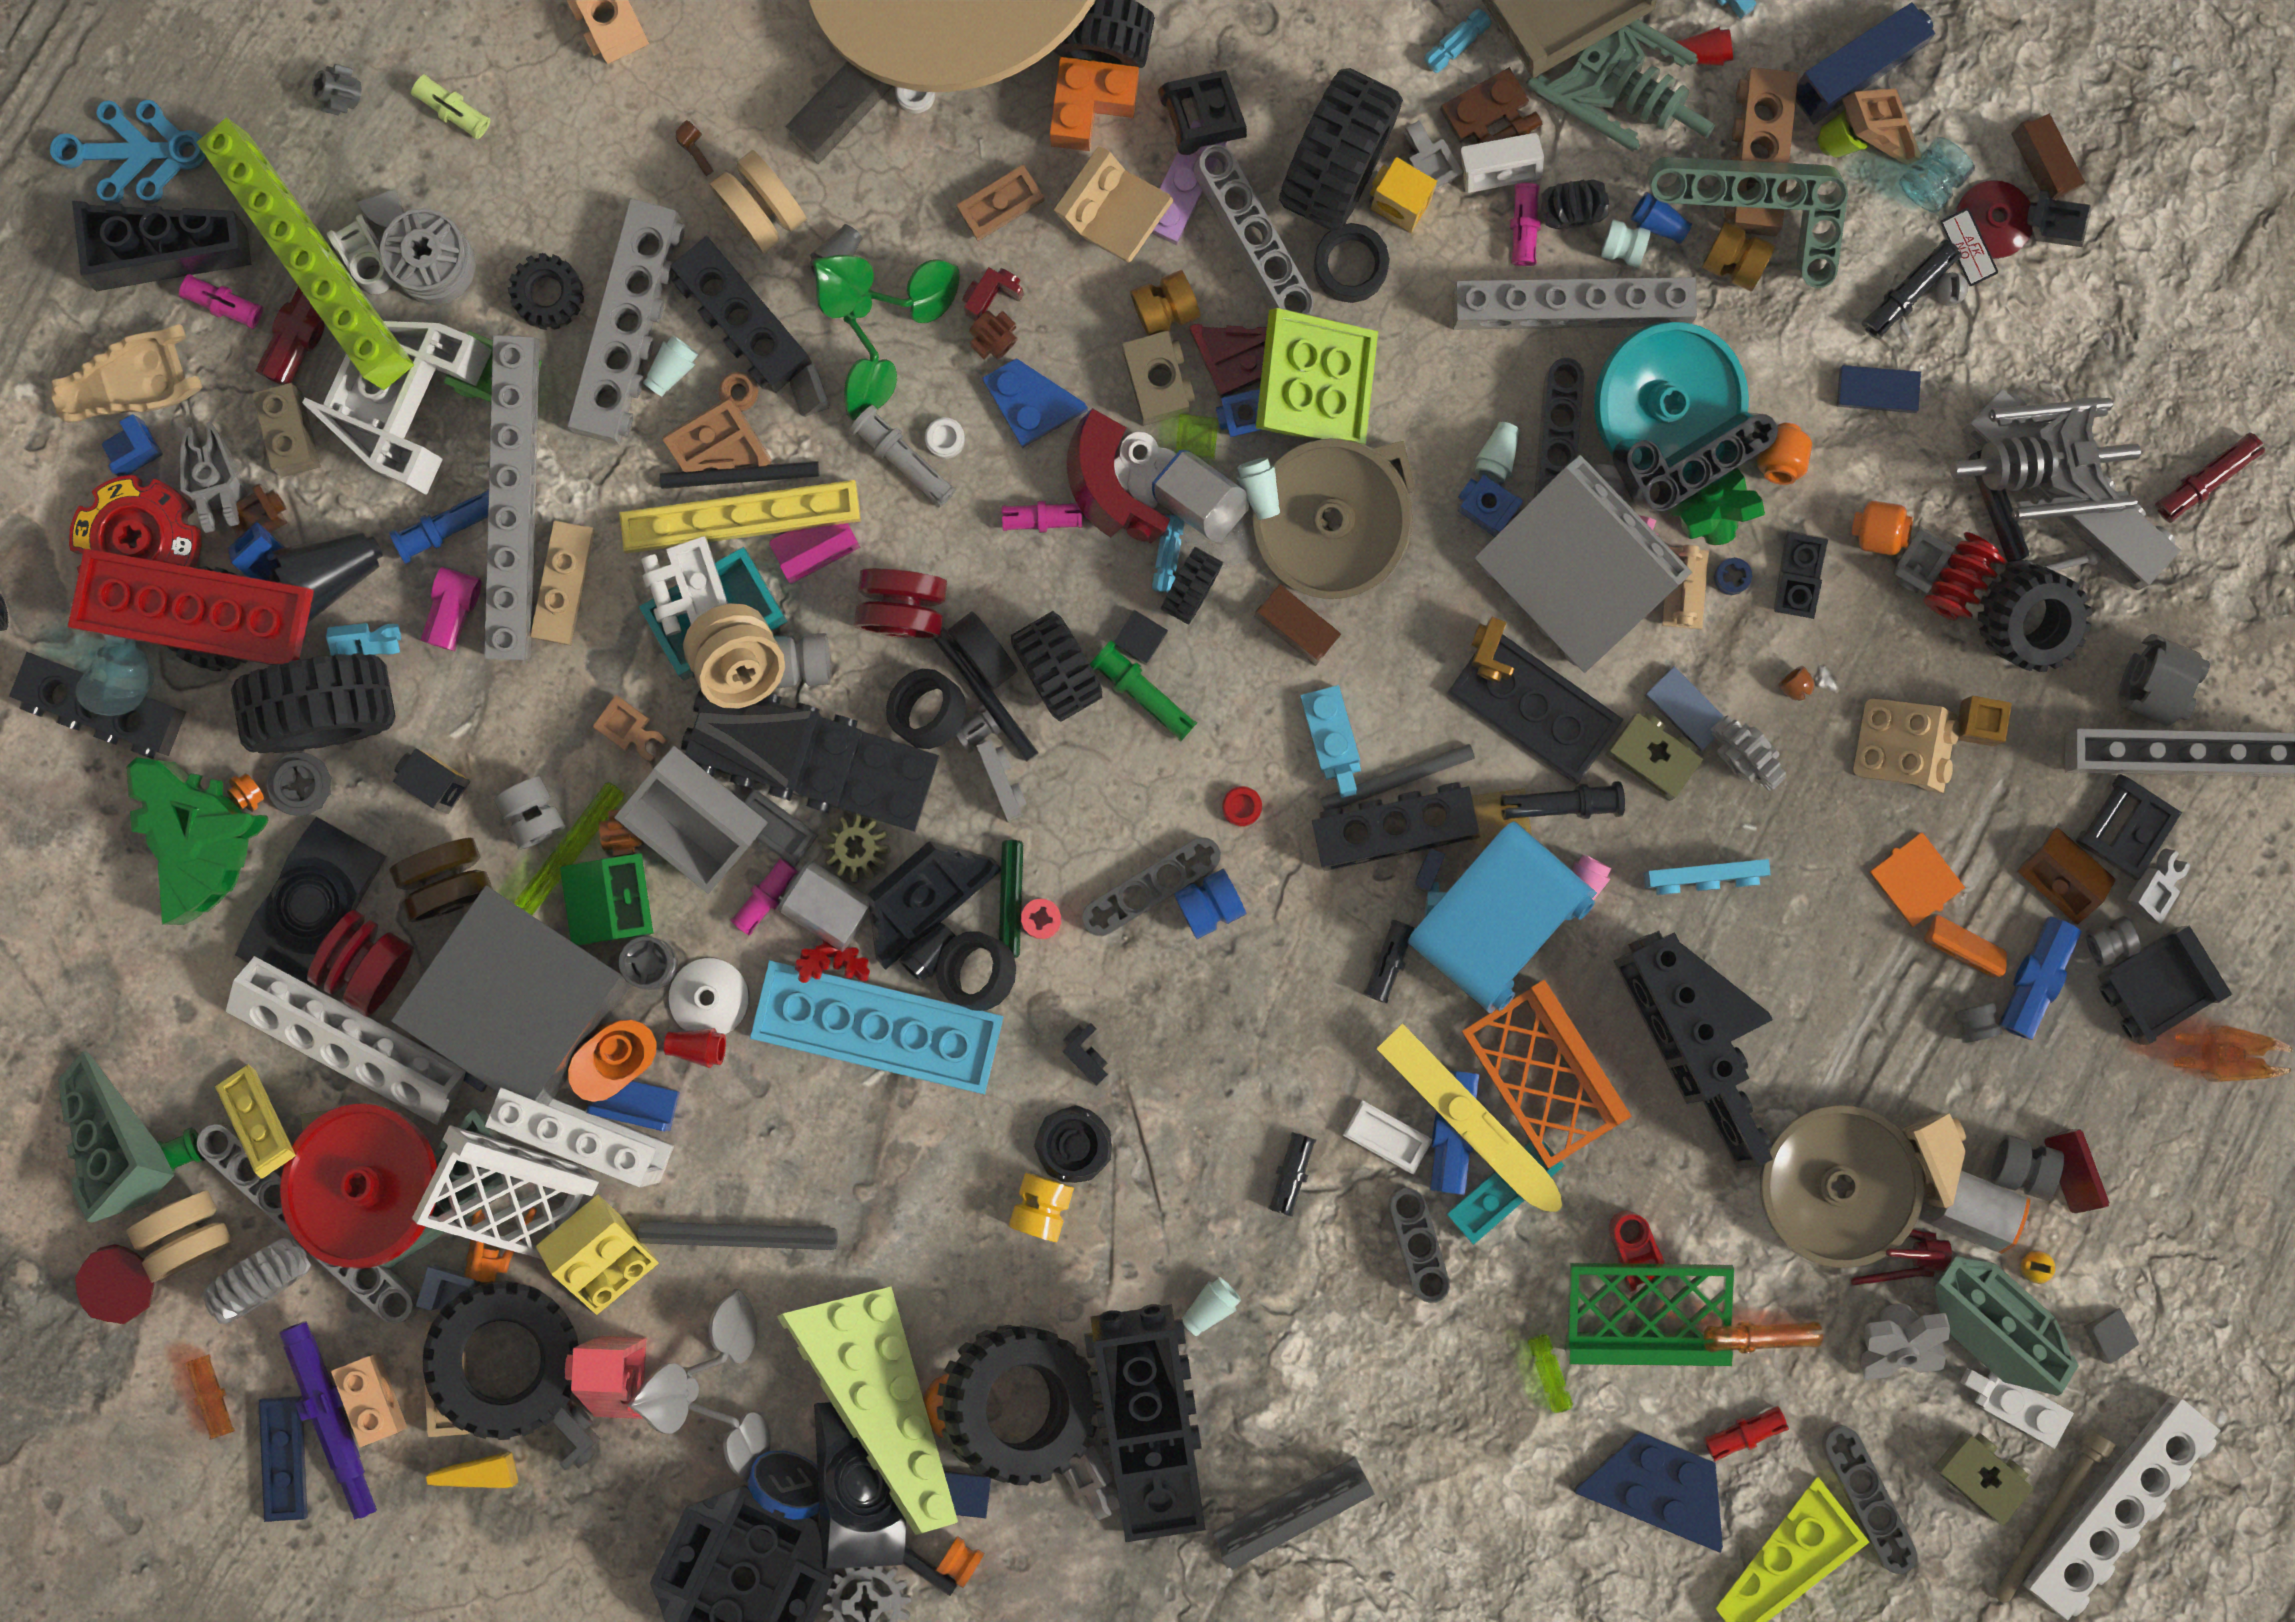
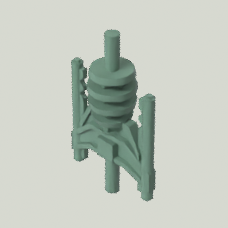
(1611, 72)

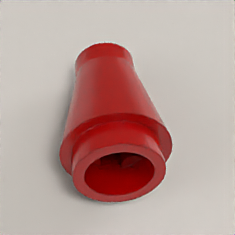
(1711, 46)
(697, 1046)

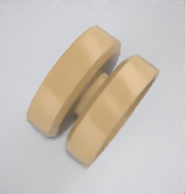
(761, 198)
(733, 656)
(178, 1233)

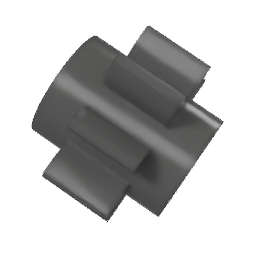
(336, 89)

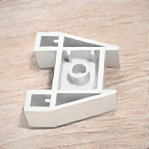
(377, 419)

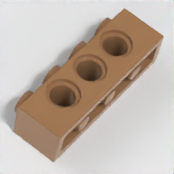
(1778, 93)

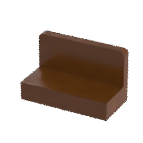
(2047, 156)
(1297, 624)
(2067, 876)

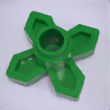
(1718, 508)

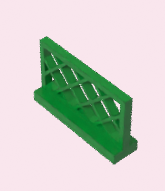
(1642, 1347)

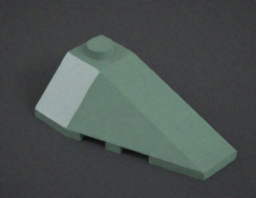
(112, 1149)

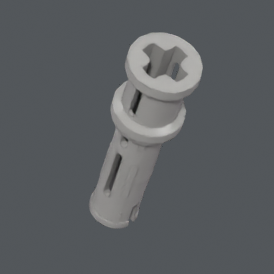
(889, 445)

